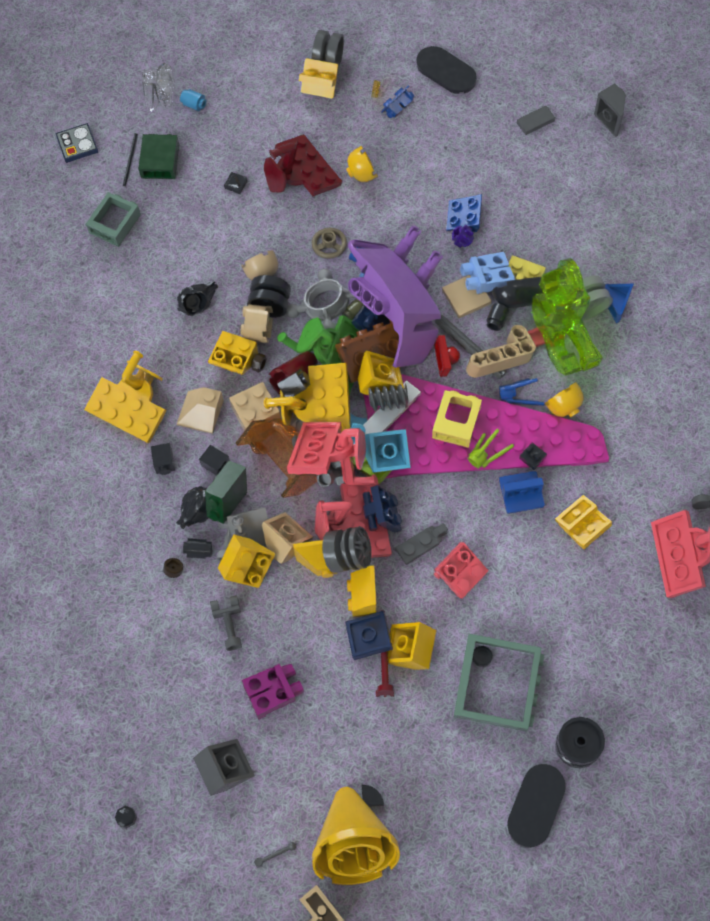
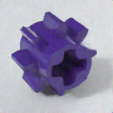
(462, 236)

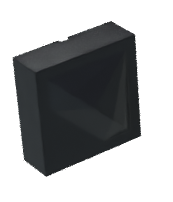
(235, 183)

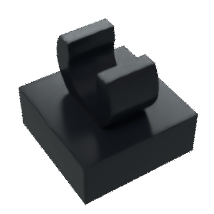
(533, 456)

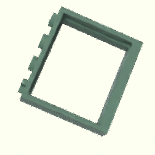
(531, 699)

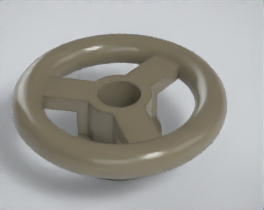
(329, 241)

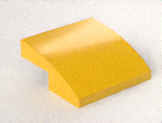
(583, 522)

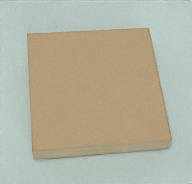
(464, 300)

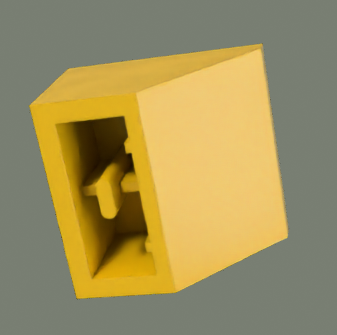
(233, 353)
(245, 561)

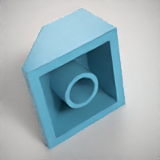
(387, 450)

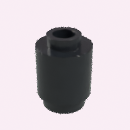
(497, 316)
(197, 548)

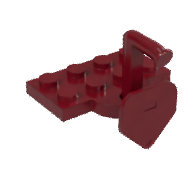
(299, 166)

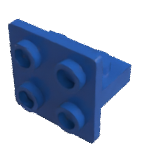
(522, 492)

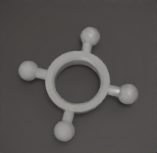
(327, 313)

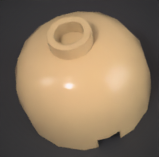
(261, 265)

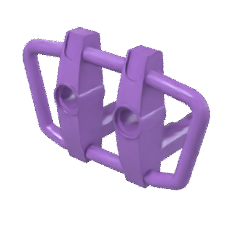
(402, 251)

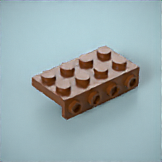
(380, 340)

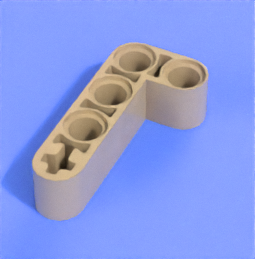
(515, 353)

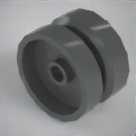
(328, 47)

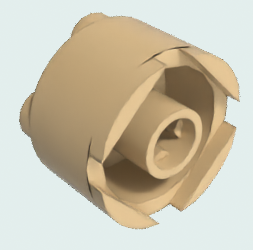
(257, 323)

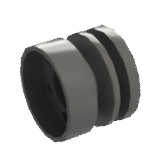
(347, 549)

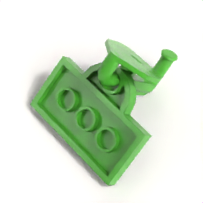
(321, 340)

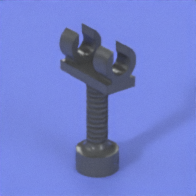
(327, 479)
(232, 642)

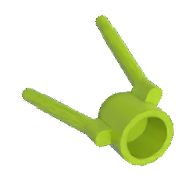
(478, 456)

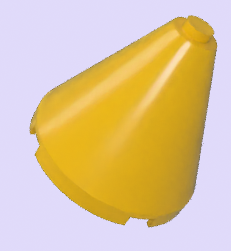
(353, 842)

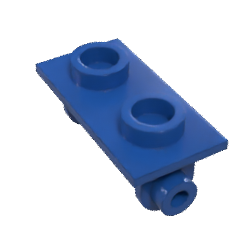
(402, 97)

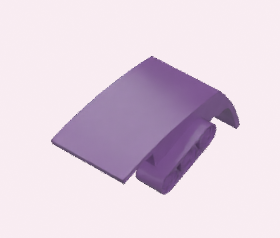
(397, 293)

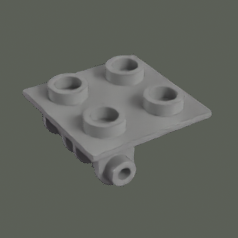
(249, 524)

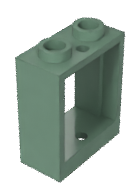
(106, 233)

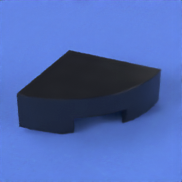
(371, 796)

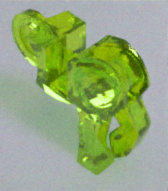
(560, 313)

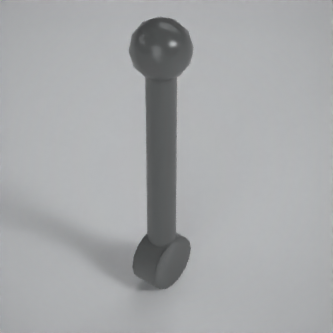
(259, 861)

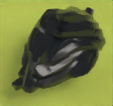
(196, 298)
(193, 507)

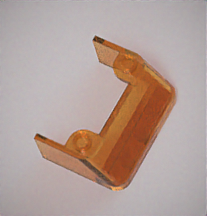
(274, 439)

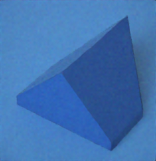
(620, 295)

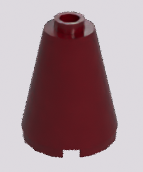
(301, 361)

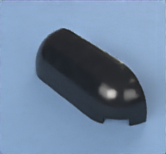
(518, 292)

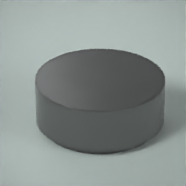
(701, 501)

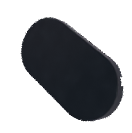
(446, 70)
(536, 805)

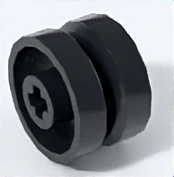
(270, 291)
(591, 746)

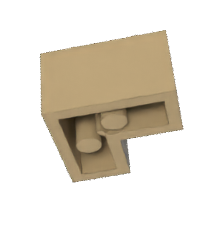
(319, 906)

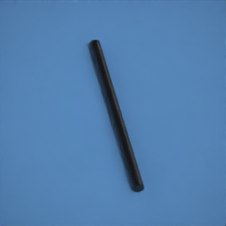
(130, 159)

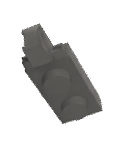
(421, 543)

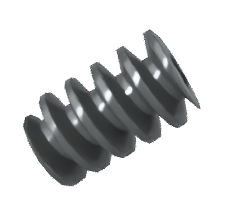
(388, 397)

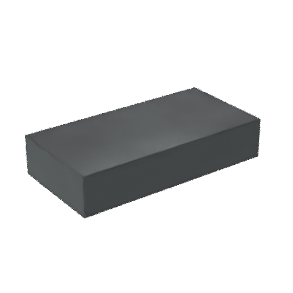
(535, 120)

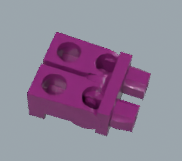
(271, 690)

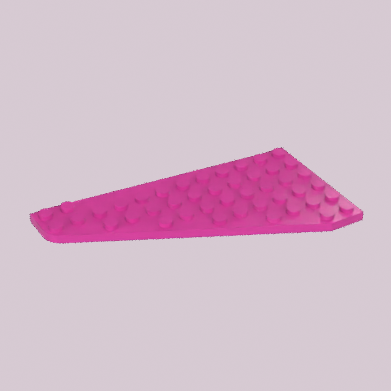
(560, 438)

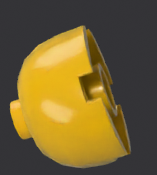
(360, 166)
(566, 401)

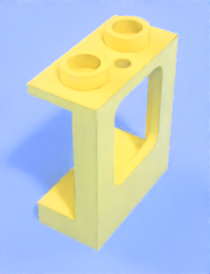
(453, 431)

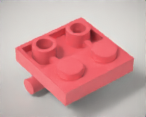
(461, 570)

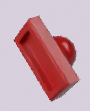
(445, 355)

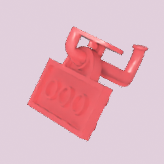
(325, 443)
(350, 514)
(681, 553)

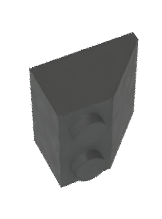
(610, 108)
(223, 766)

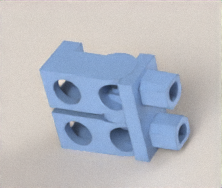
(487, 272)

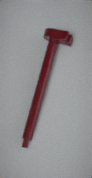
(385, 689)

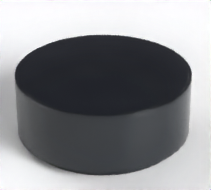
(482, 656)

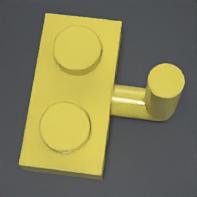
(525, 269)

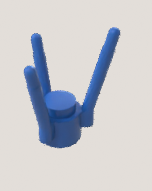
(508, 391)

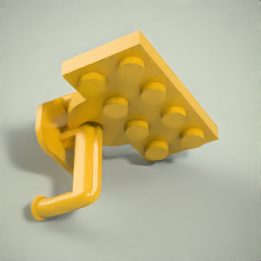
(325, 398)
(129, 401)

